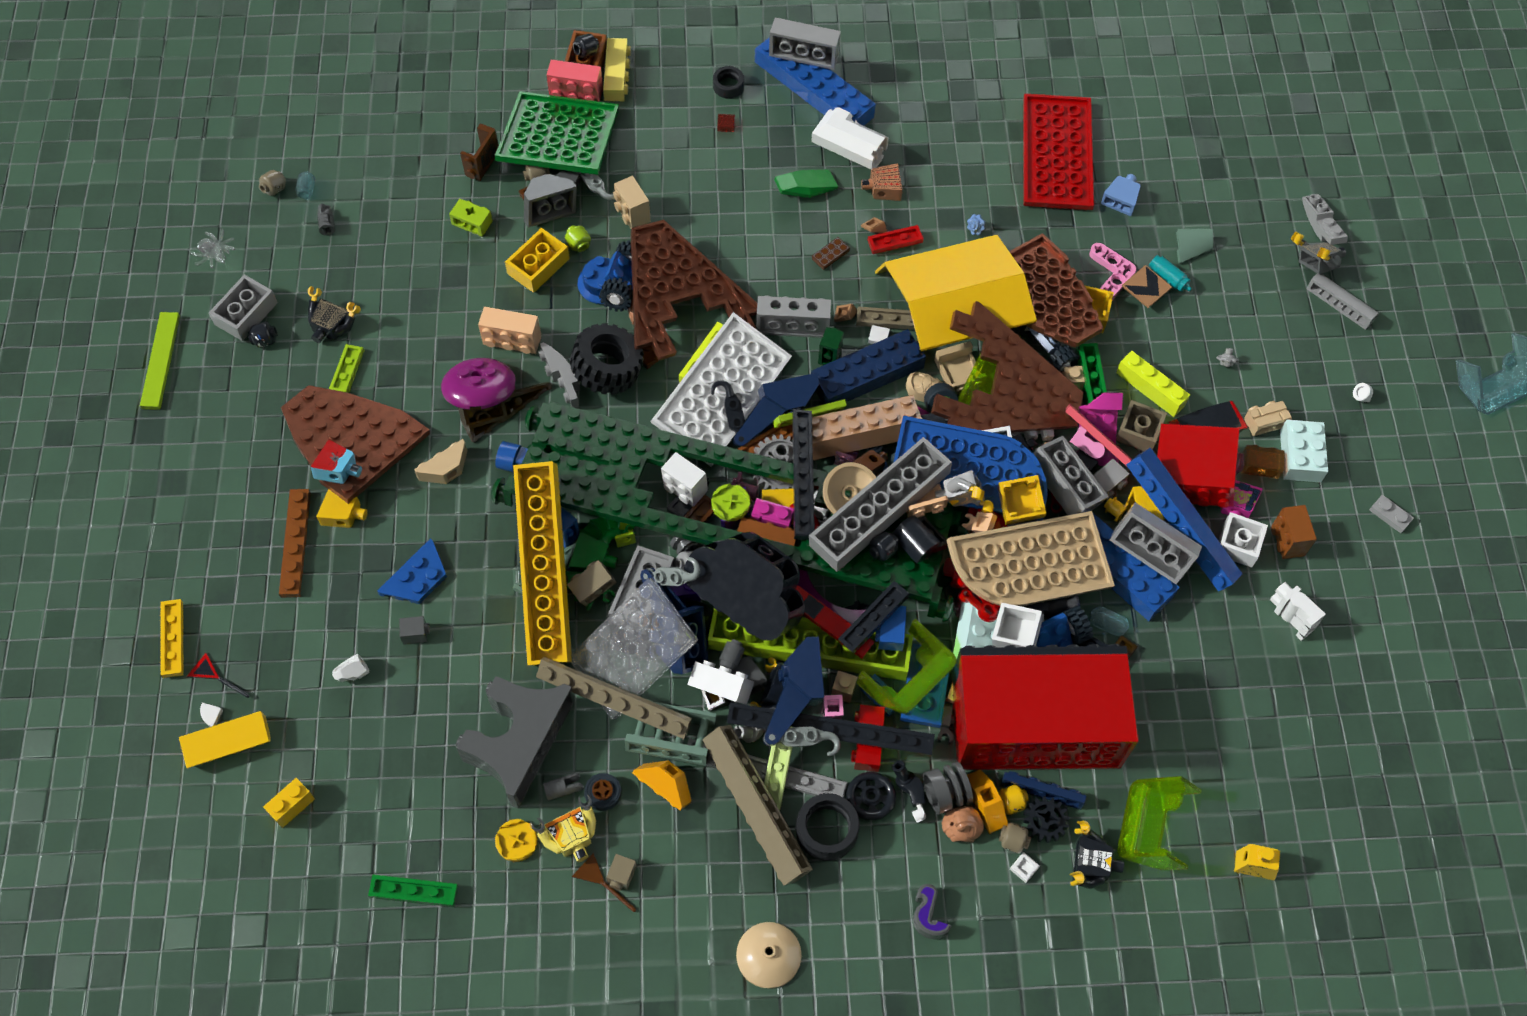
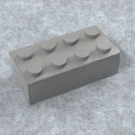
(804, 43)
(1069, 477)
(1155, 543)

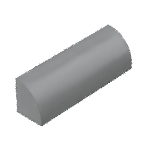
(1342, 300)

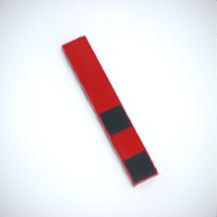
(829, 620)

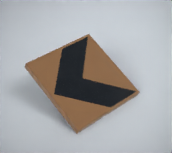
(1146, 286)

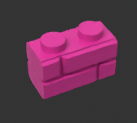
(772, 513)

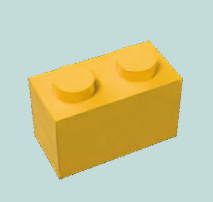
(289, 802)

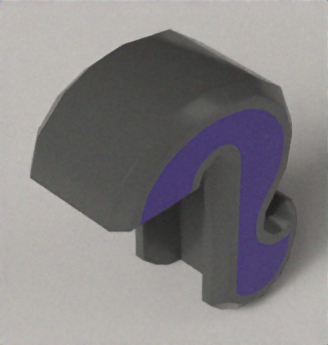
(922, 917)

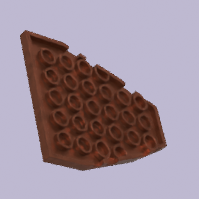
(1057, 296)
(369, 429)

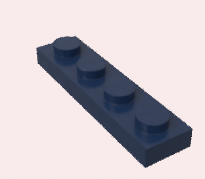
(1036, 788)

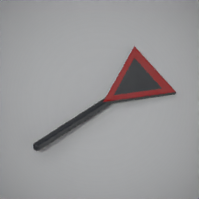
(205, 669)

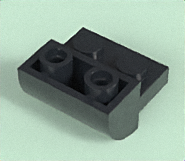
(919, 538)

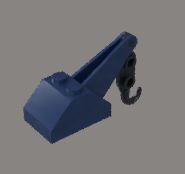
(775, 400)

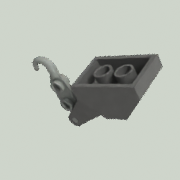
(555, 196)

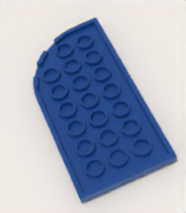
(987, 454)

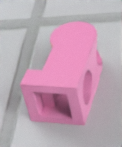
(1087, 444)
(833, 706)

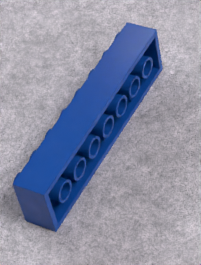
(816, 85)

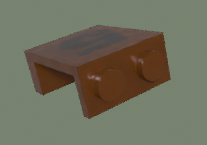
(477, 165)

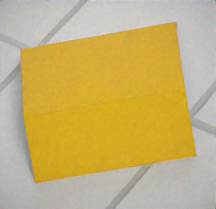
(955, 278)

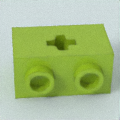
(471, 217)

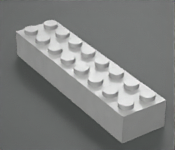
(879, 504)

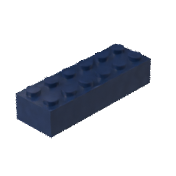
(869, 368)

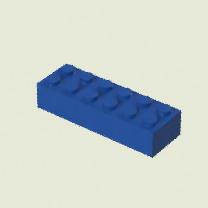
(1133, 580)

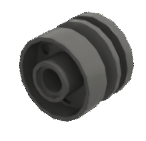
(944, 789)

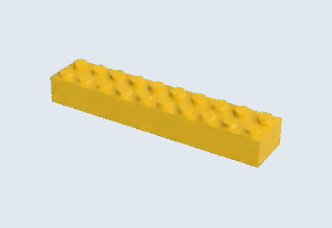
(542, 562)

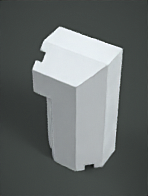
(849, 138)

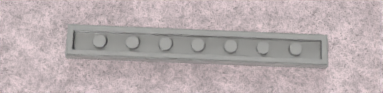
(796, 779)

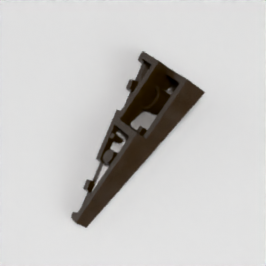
(481, 421)

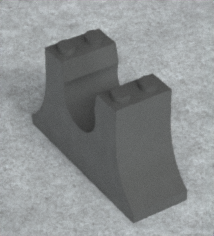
(521, 750)

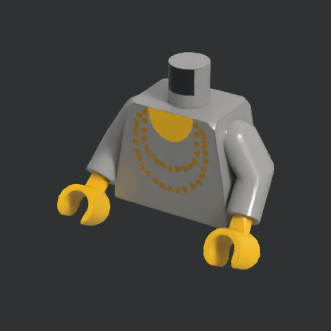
(965, 489)

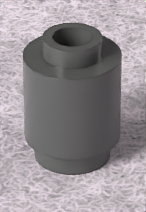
(732, 654)

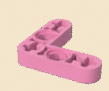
(1117, 269)

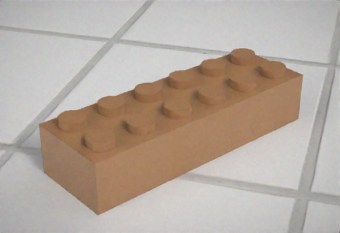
(861, 426)

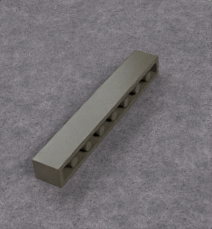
(757, 805)

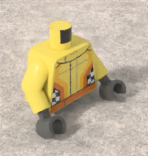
(569, 832)

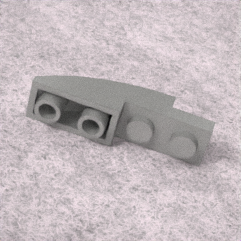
(1322, 220)
(560, 371)

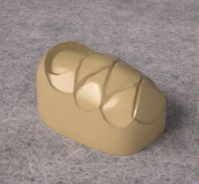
(919, 383)

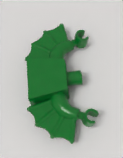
(594, 546)

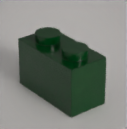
(830, 346)

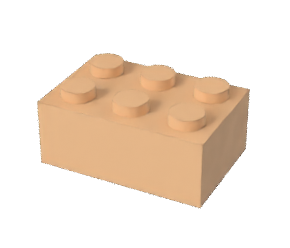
(510, 330)

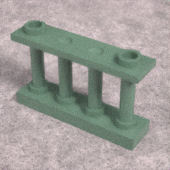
(674, 750)

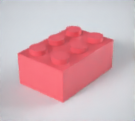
(575, 80)

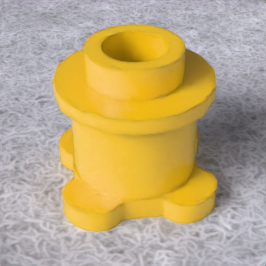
(1115, 508)

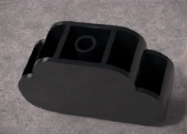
(750, 584)

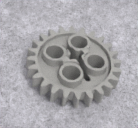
(770, 447)

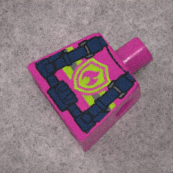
(1244, 499)

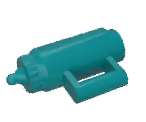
(1170, 273)

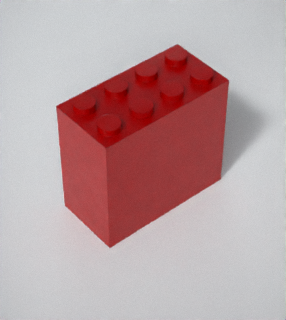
(1201, 461)

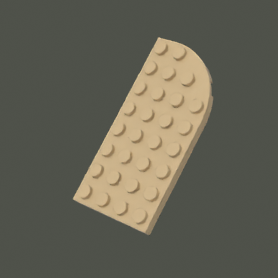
(1033, 560)

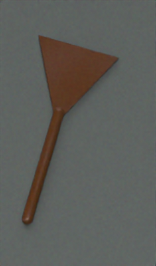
(590, 872)

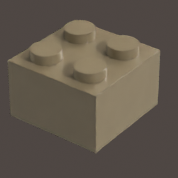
(1140, 426)

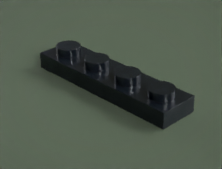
(874, 617)

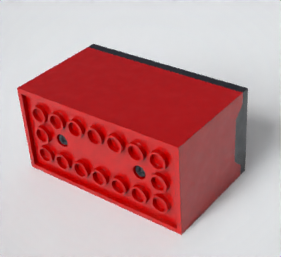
(1043, 707)

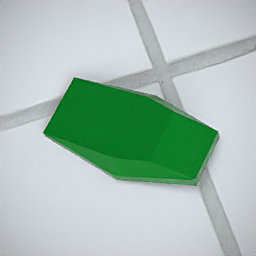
(806, 183)

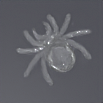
(213, 248)

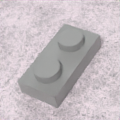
(1391, 514)

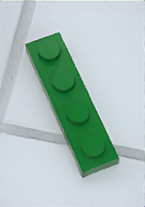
(413, 890)

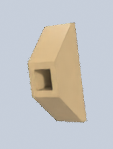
(444, 465)

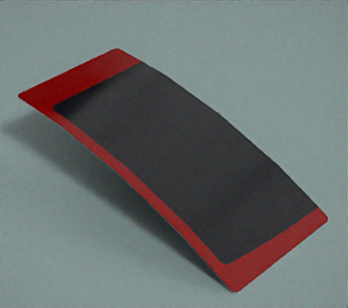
(1218, 415)

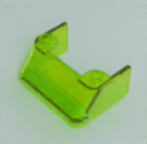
(936, 663)
(1146, 818)

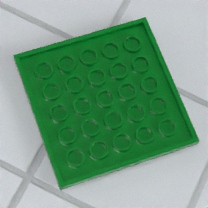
(557, 132)

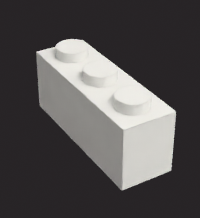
(721, 682)

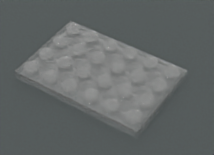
(635, 643)

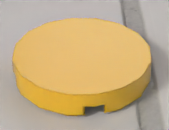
(516, 840)

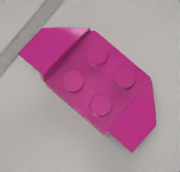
(1103, 414)

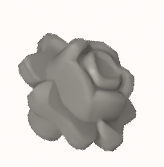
(1227, 359)

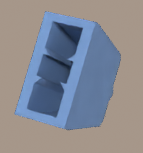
(1122, 194)

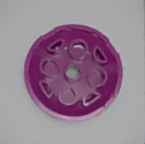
(478, 383)

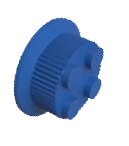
(592, 278)

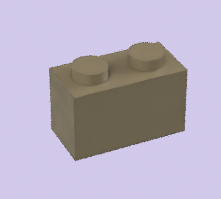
(591, 582)

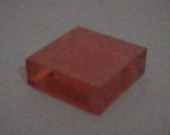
(726, 122)

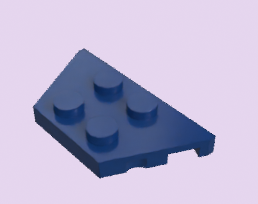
(417, 576)

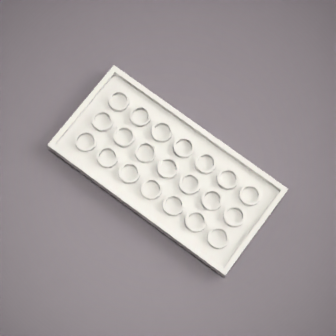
(734, 355)

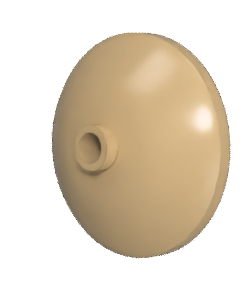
(844, 478)
(764, 969)

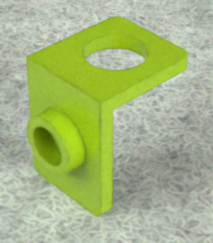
(621, 539)

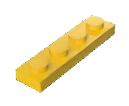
(172, 638)

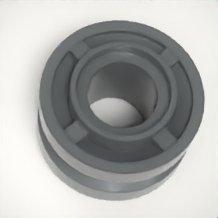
(682, 545)

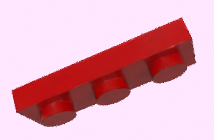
(895, 239)

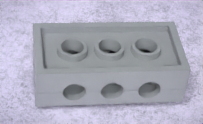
(793, 322)
(642, 559)

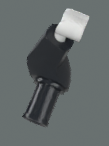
(913, 786)

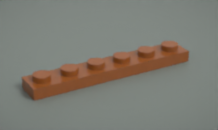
(294, 543)

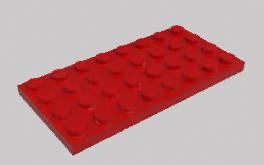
(1057, 152)

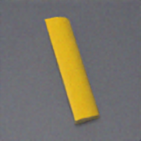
(225, 739)

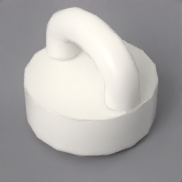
(1363, 392)

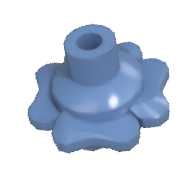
(976, 224)

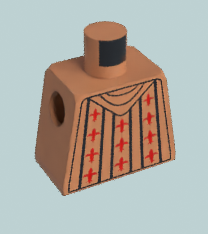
(884, 183)

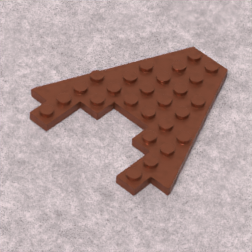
(670, 272)
(1025, 386)

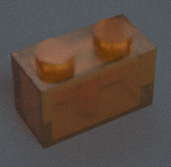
(1263, 461)

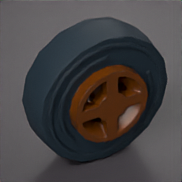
(599, 785)

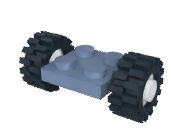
(1059, 357)

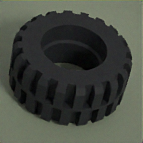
(603, 376)

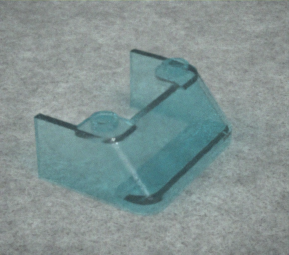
(1498, 388)

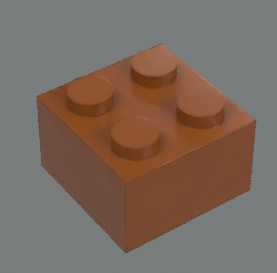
(1293, 532)

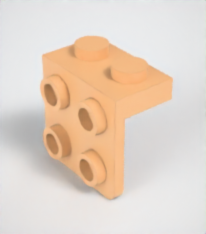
(928, 503)

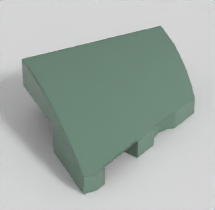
(1193, 243)

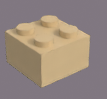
(631, 202)

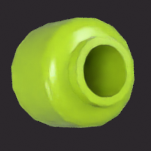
(577, 238)

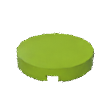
(730, 502)

